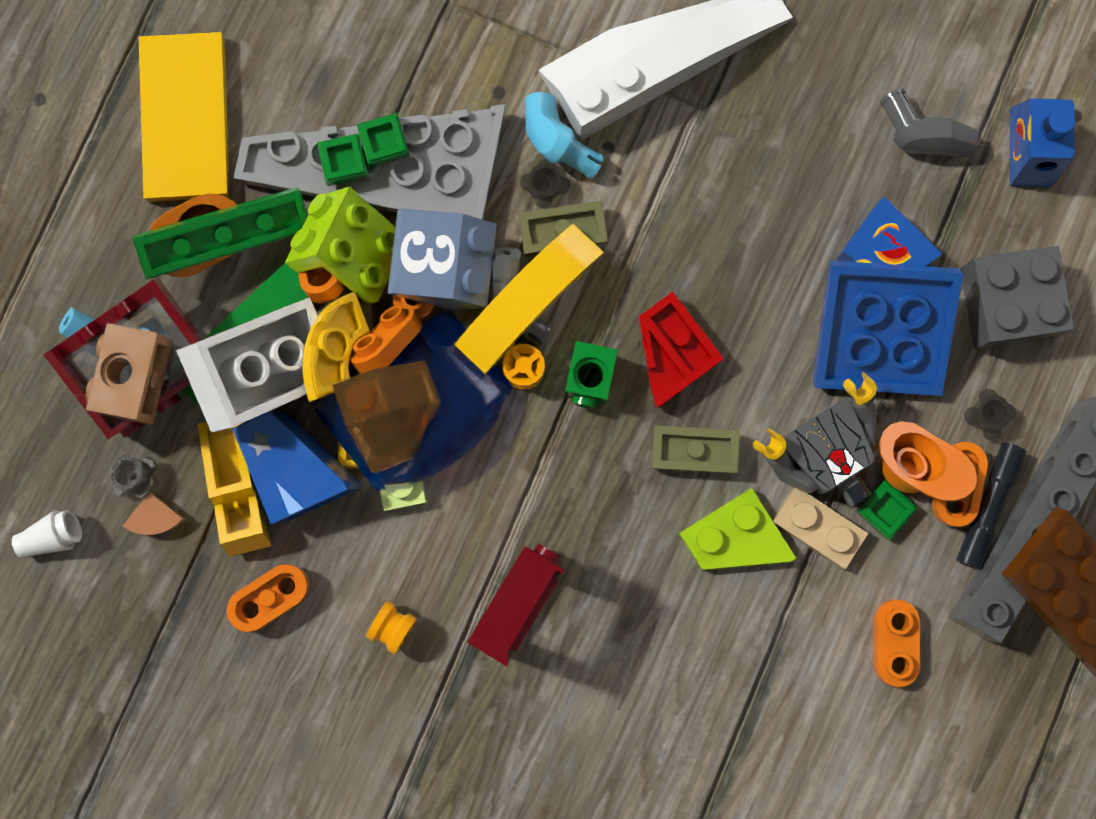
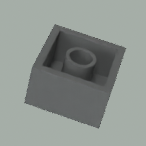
(1016, 297)

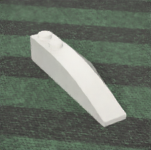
(653, 56)

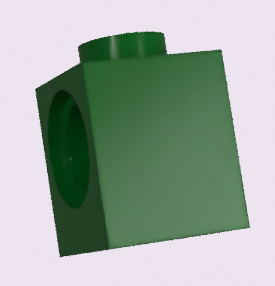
(590, 356)

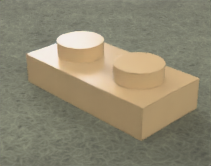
(819, 528)

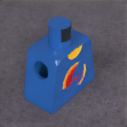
(1041, 134)
(888, 239)

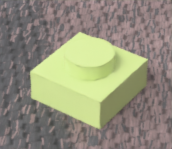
(403, 495)

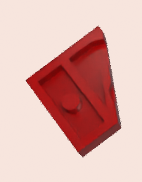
(674, 349)

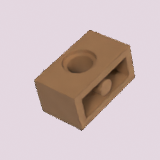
(139, 396)

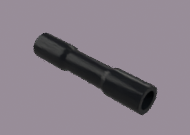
(1001, 480)

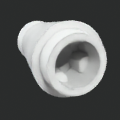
(50, 534)

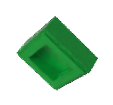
(383, 140)
(342, 159)
(886, 510)

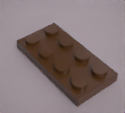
(1059, 582)

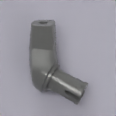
(927, 134)
(504, 268)

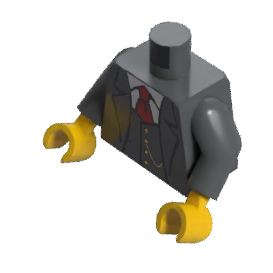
(829, 446)

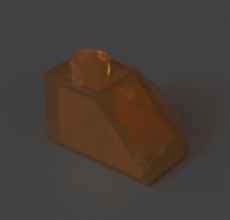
(388, 411)

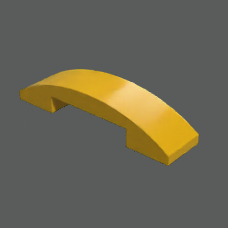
(527, 297)

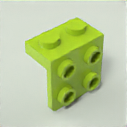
(346, 240)

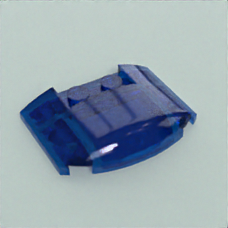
(462, 419)

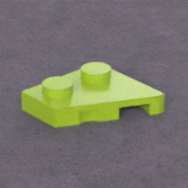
(736, 536)

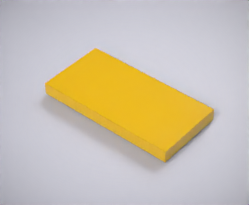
(184, 116)

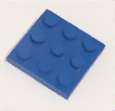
(887, 324)

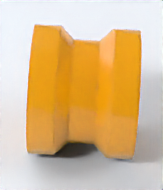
(520, 360)
(391, 627)

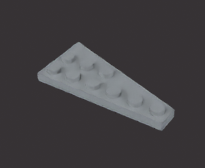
(445, 172)

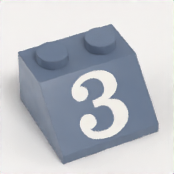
(442, 259)

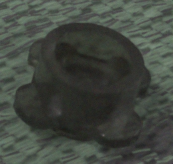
(544, 195)
(1000, 407)
(123, 472)

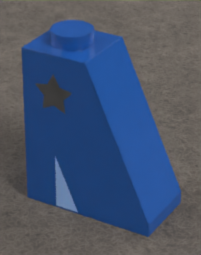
(290, 467)

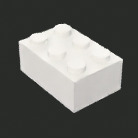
(250, 366)

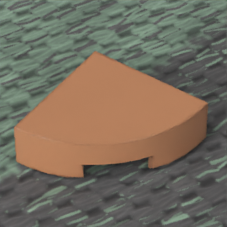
(153, 517)

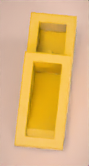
(233, 493)

